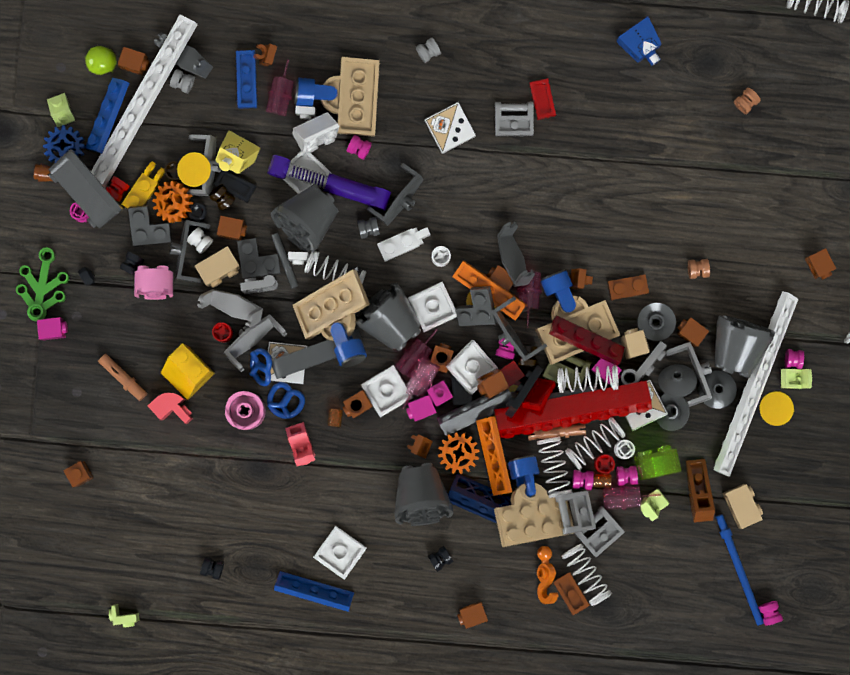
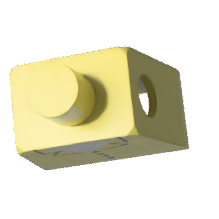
(236, 153)

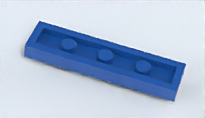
(107, 115)
(314, 591)

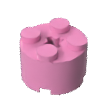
(153, 282)
(234, 408)

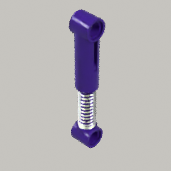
(371, 196)

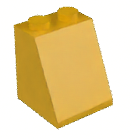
(186, 371)

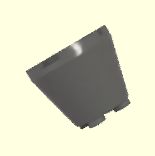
(306, 217)
(389, 318)
(740, 345)
(421, 496)

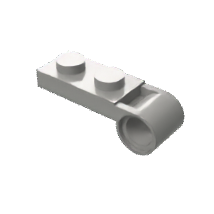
(647, 367)

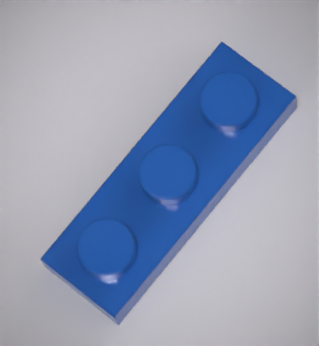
(246, 79)

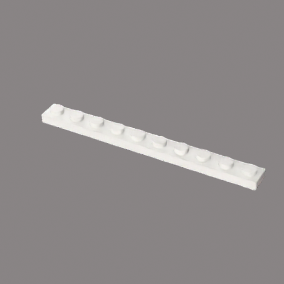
(143, 99)
(754, 387)

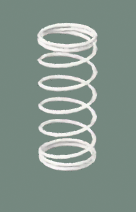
(843, 8)
(314, 257)
(562, 383)
(614, 425)
(552, 494)
(601, 596)

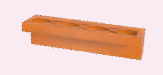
(472, 277)
(494, 456)

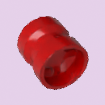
(117, 184)
(222, 332)
(604, 464)

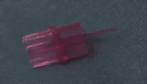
(280, 95)
(531, 294)
(413, 356)
(421, 378)
(623, 497)

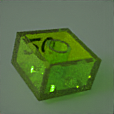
(657, 464)

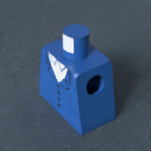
(641, 42)

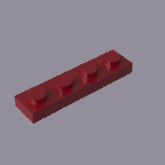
(586, 340)

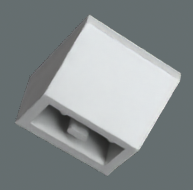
(316, 132)

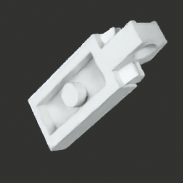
(402, 243)

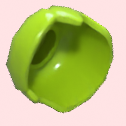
(100, 60)

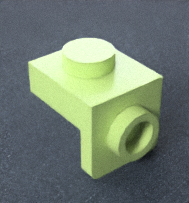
(60, 110)
(796, 378)
(652, 505)
(127, 620)

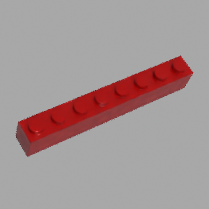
(576, 409)

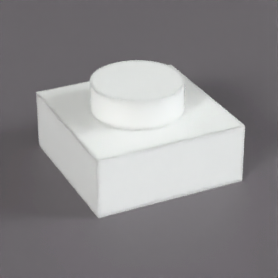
(305, 112)
(298, 257)

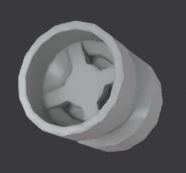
(428, 50)
(182, 81)

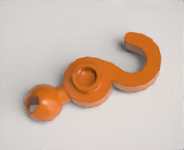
(546, 574)

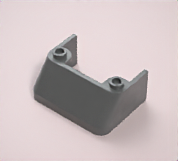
(84, 189)

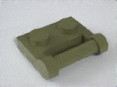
(551, 371)

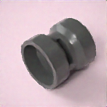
(368, 227)

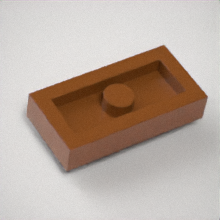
(628, 287)
(571, 593)

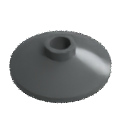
(665, 317)
(677, 386)
(728, 392)
(670, 421)

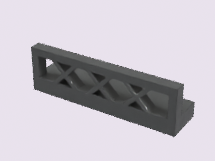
(472, 411)

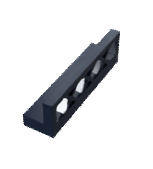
(470, 501)

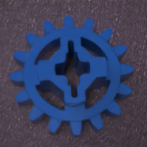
(63, 138)

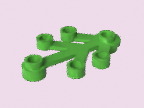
(41, 287)

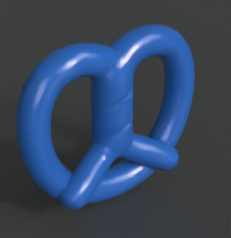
(256, 365)
(285, 400)

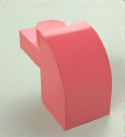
(167, 403)
(300, 444)

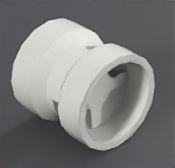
(199, 240)
(441, 256)
(621, 450)

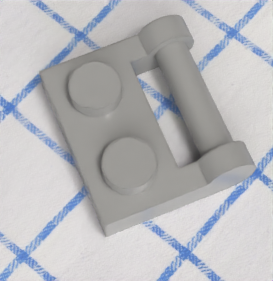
(514, 124)
(254, 286)
(581, 512)
(602, 537)

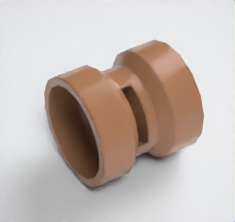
(747, 100)
(698, 268)

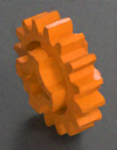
(173, 201)
(470, 456)

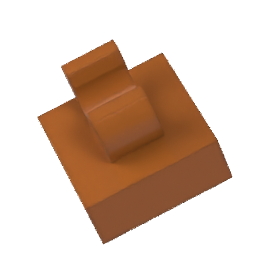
(267, 55)
(579, 278)
(421, 445)

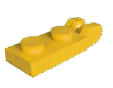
(143, 187)

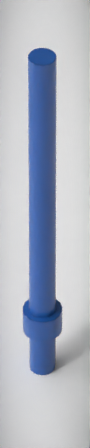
(726, 535)

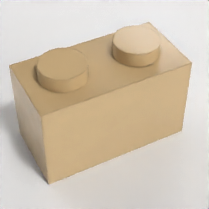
(218, 267)
(634, 343)
(743, 506)

